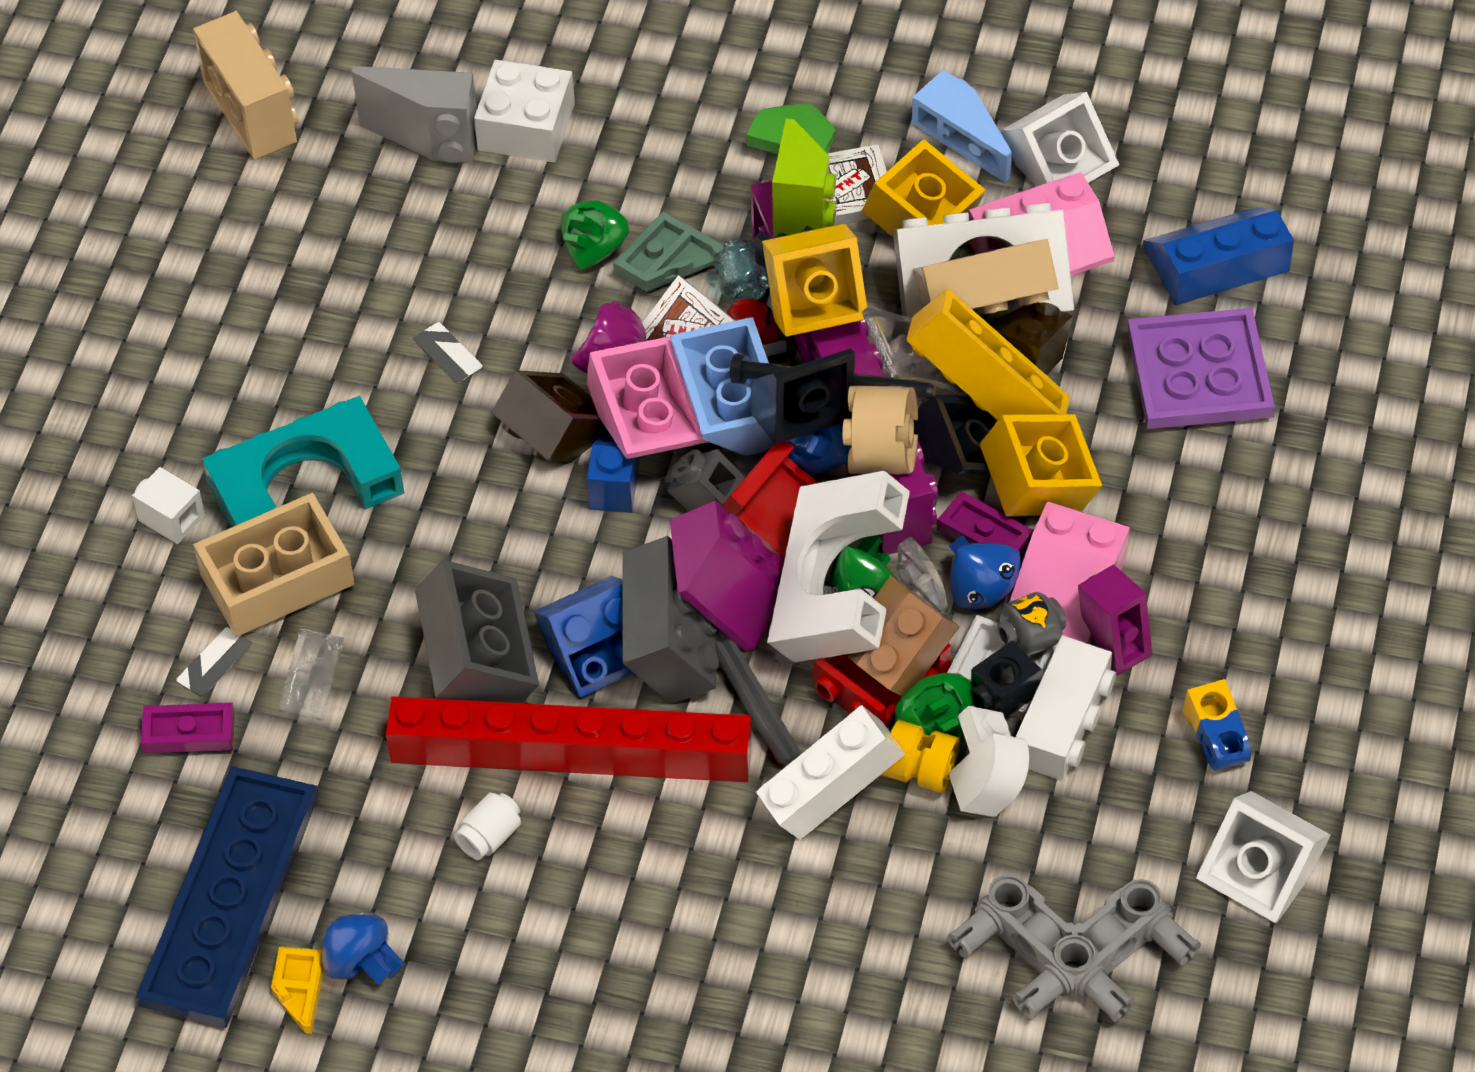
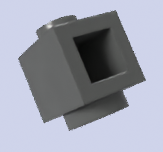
(703, 479)

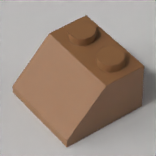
(910, 638)

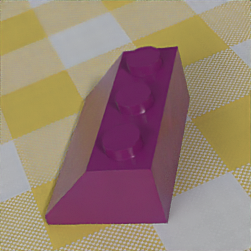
(726, 572)

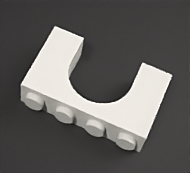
(927, 244)
(823, 524)

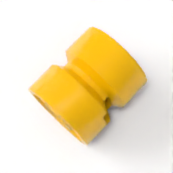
(925, 757)

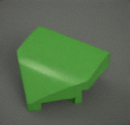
(769, 123)

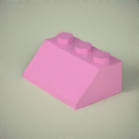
(1084, 222)

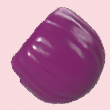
(613, 327)

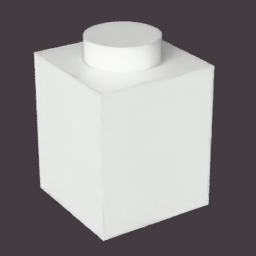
(168, 505)

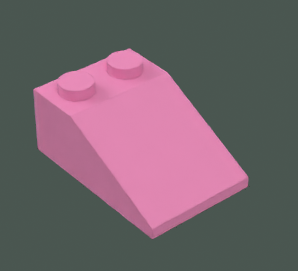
(643, 398)
(1066, 552)

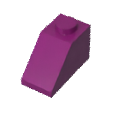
(1116, 617)

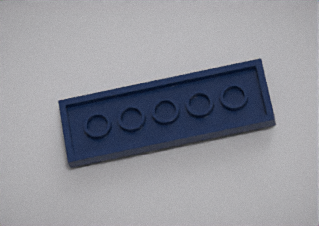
(227, 897)

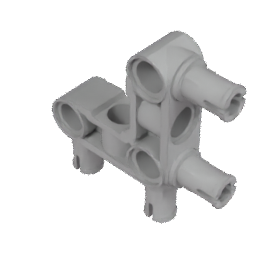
(1050, 942)

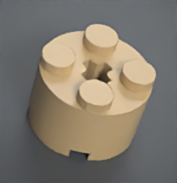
(881, 429)

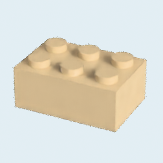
(246, 84)
(992, 277)
(274, 564)

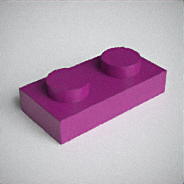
(982, 524)
(187, 727)

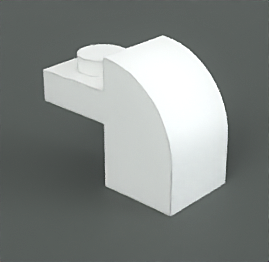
(995, 767)

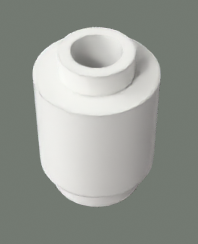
(488, 825)

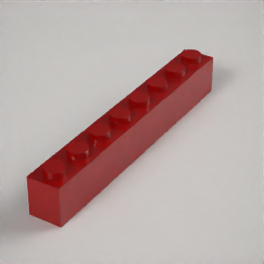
(569, 739)

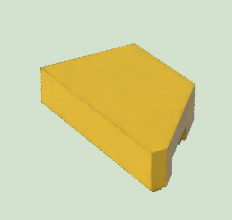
(298, 984)

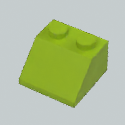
(802, 184)

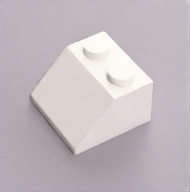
(1060, 141)
(1262, 855)

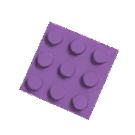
(1200, 368)

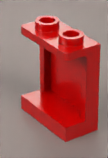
(769, 497)
(851, 686)

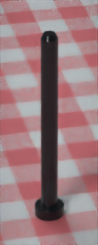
(742, 369)

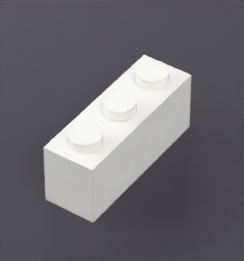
(1066, 706)
(830, 772)

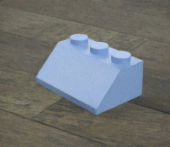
(719, 404)

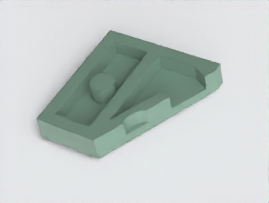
(664, 252)

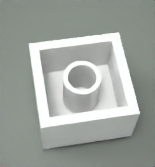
(524, 110)

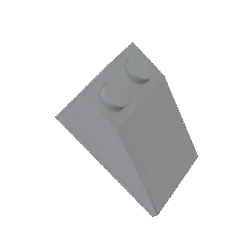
(419, 110)

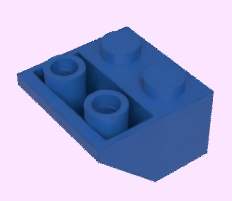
(587, 635)

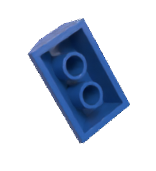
(1221, 253)

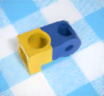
(1217, 725)

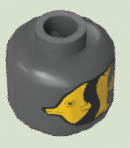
(1032, 622)

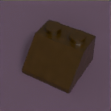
(1037, 332)
(549, 415)

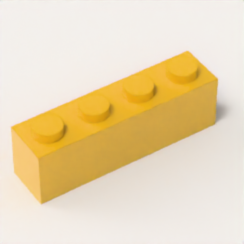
(982, 360)

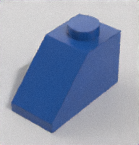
(611, 477)

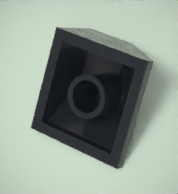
(804, 397)
(952, 433)

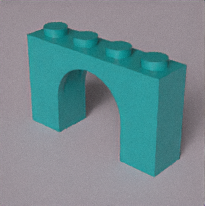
(337, 435)

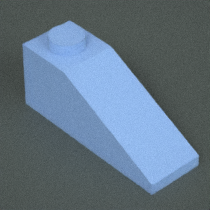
(957, 118)

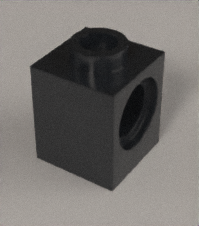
(1008, 666)

